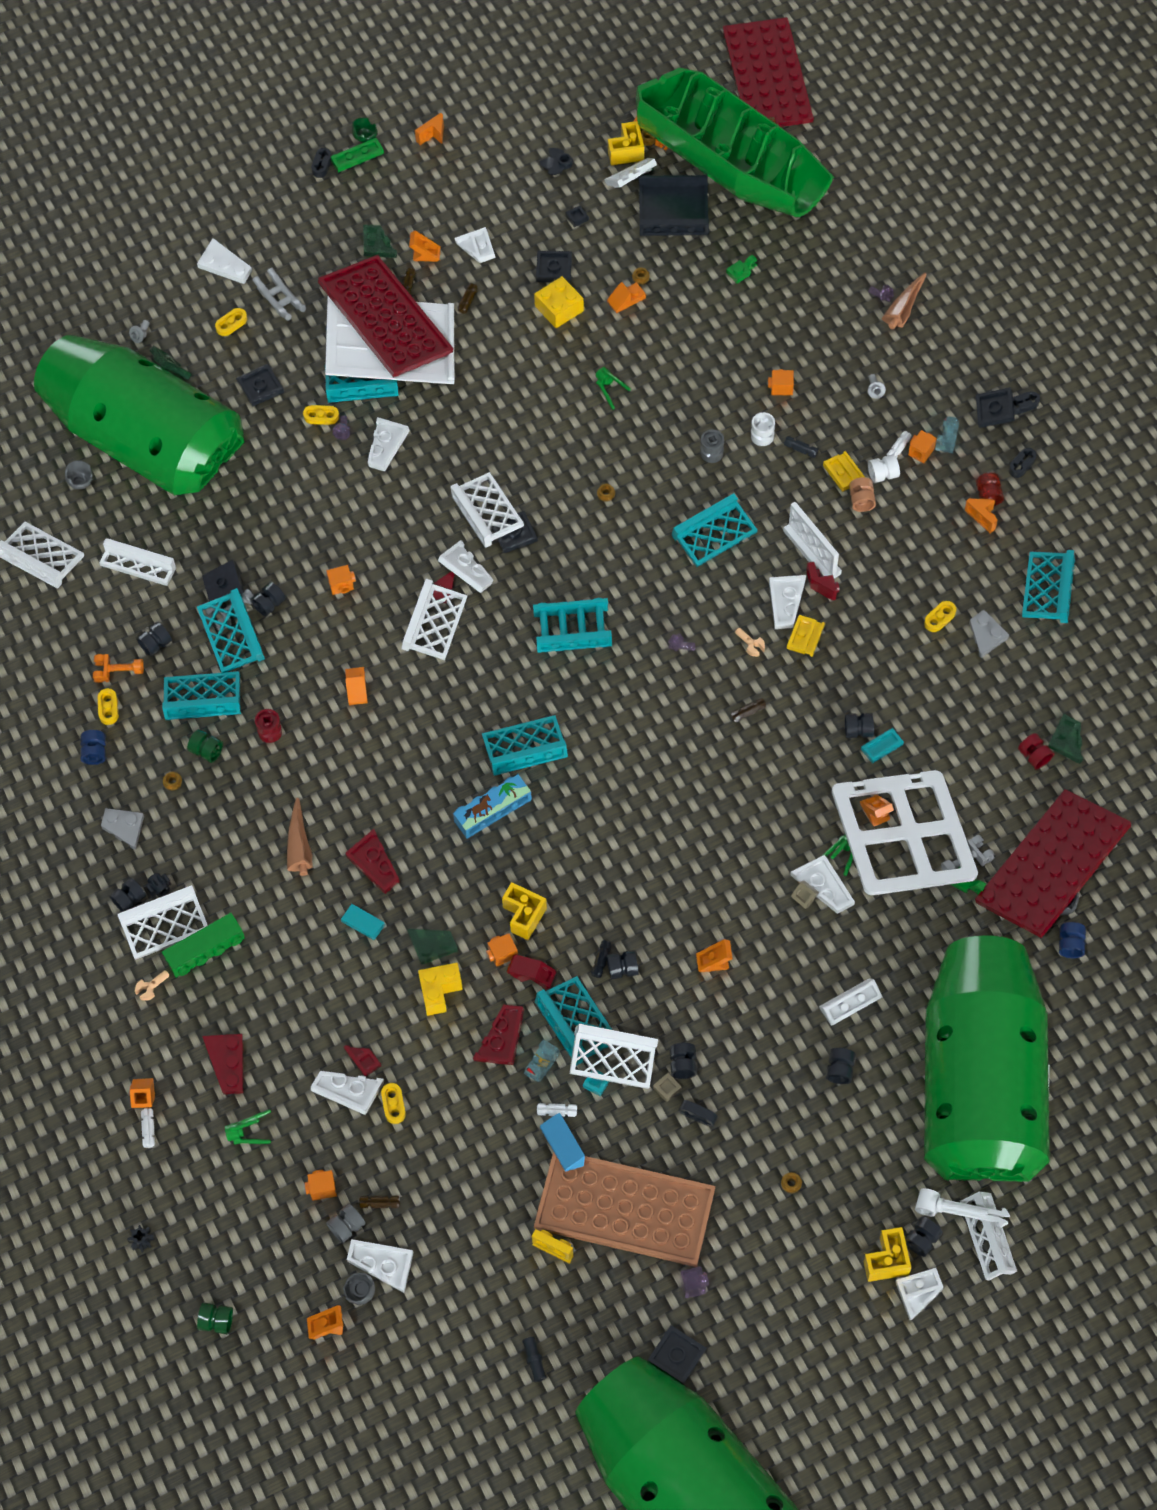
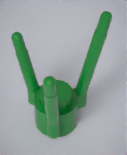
(606, 377)
(843, 842)
(235, 1130)

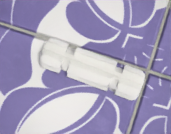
(900, 444)
(553, 1109)
(147, 1128)

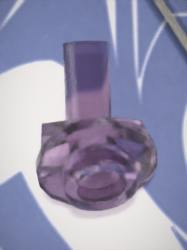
(885, 294)
(341, 430)
(676, 642)

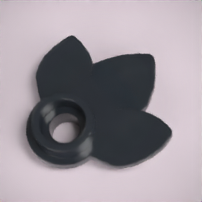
(557, 161)

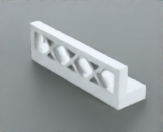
(139, 556)
(995, 1235)

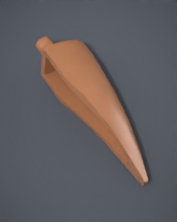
(901, 308)
(298, 849)

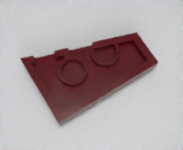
(372, 861)
(502, 1040)
(227, 1061)

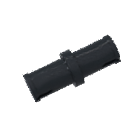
(534, 1359)

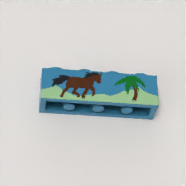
(492, 806)

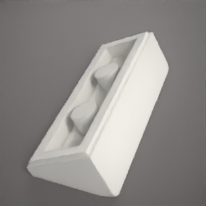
(851, 1001)

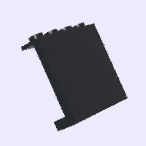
(673, 205)

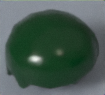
(363, 130)

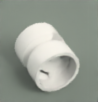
(763, 429)
(884, 468)

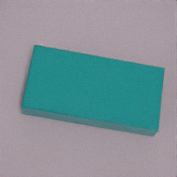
(882, 745)
(363, 922)

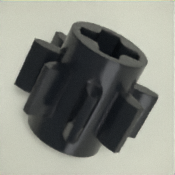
(158, 884)
(135, 1237)

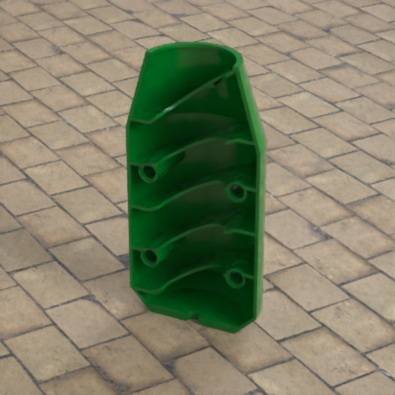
(731, 142)
(138, 412)
(986, 1064)
(659, 1442)

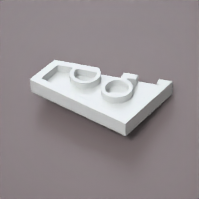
(630, 173)
(224, 263)
(386, 443)
(825, 880)
(346, 1090)

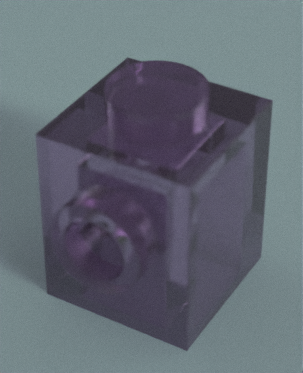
(694, 1282)

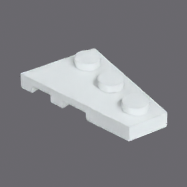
(465, 567)
(785, 599)
(382, 1261)

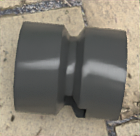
(712, 446)
(345, 1223)

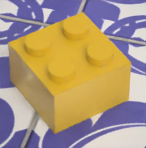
(559, 302)

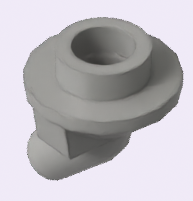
(139, 333)
(875, 389)

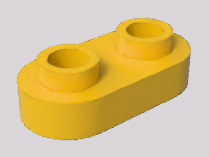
(230, 322)
(321, 414)
(939, 617)
(107, 708)
(393, 1104)

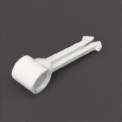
(930, 1203)

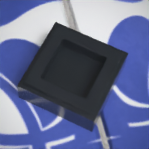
(577, 216)

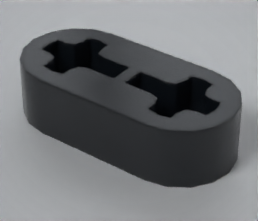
(325, 163)
(1023, 403)
(1025, 464)
(698, 1113)

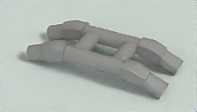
(280, 286)

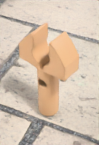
(751, 643)
(149, 986)

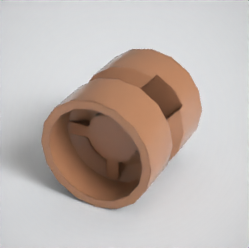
(862, 494)

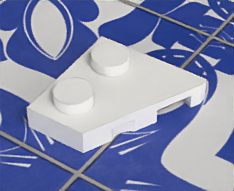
(477, 245)
(919, 1290)

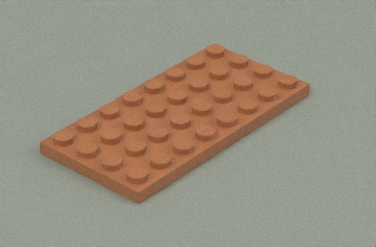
(626, 1209)

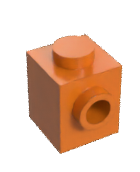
(781, 382)
(922, 446)
(340, 579)
(501, 949)
(142, 1093)
(321, 1185)

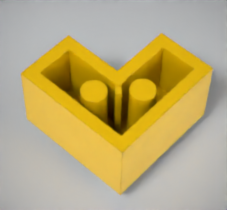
(627, 147)
(527, 908)
(437, 982)
(892, 1260)

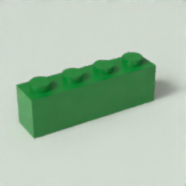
(203, 945)

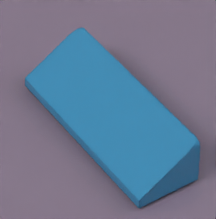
(563, 1143)

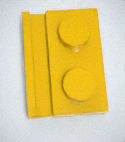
(842, 470)
(805, 635)
(558, 1248)

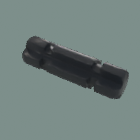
(801, 446)
(601, 959)

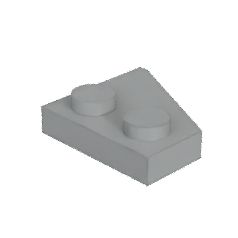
(987, 633)
(124, 825)

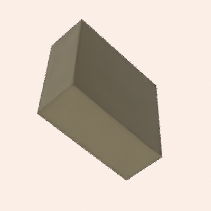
(804, 894)
(667, 1087)

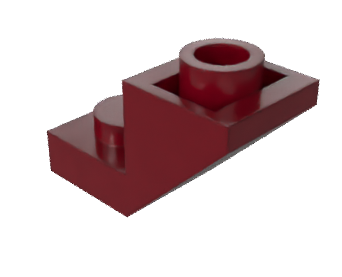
(824, 585)
(527, 968)

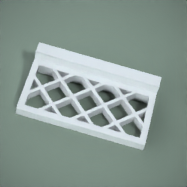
(475, 518)
(811, 542)
(31, 562)
(418, 619)
(155, 907)
(615, 1038)

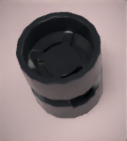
(267, 599)
(153, 639)
(859, 725)
(128, 895)
(622, 964)
(683, 1060)
(841, 1066)
(923, 1236)

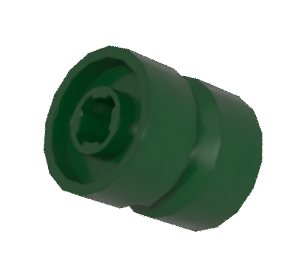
(204, 745)
(217, 1318)

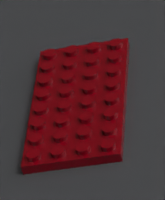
(768, 70)
(385, 316)
(1053, 863)

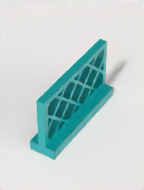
(359, 390)
(703, 519)
(1064, 590)
(245, 624)
(201, 706)
(527, 756)
(560, 1024)

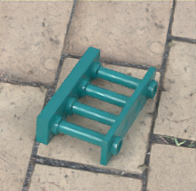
(572, 641)

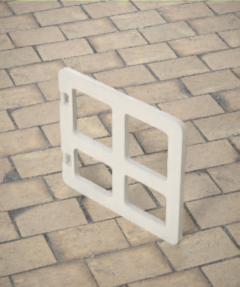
(908, 831)

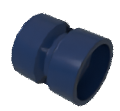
(92, 747)
(1072, 940)

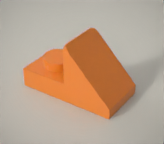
(430, 129)
(424, 248)
(625, 296)
(981, 511)
(356, 686)
(877, 809)
(715, 957)
(325, 1323)

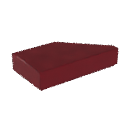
(445, 582)
(363, 1059)

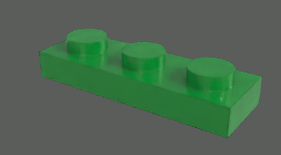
(357, 155)

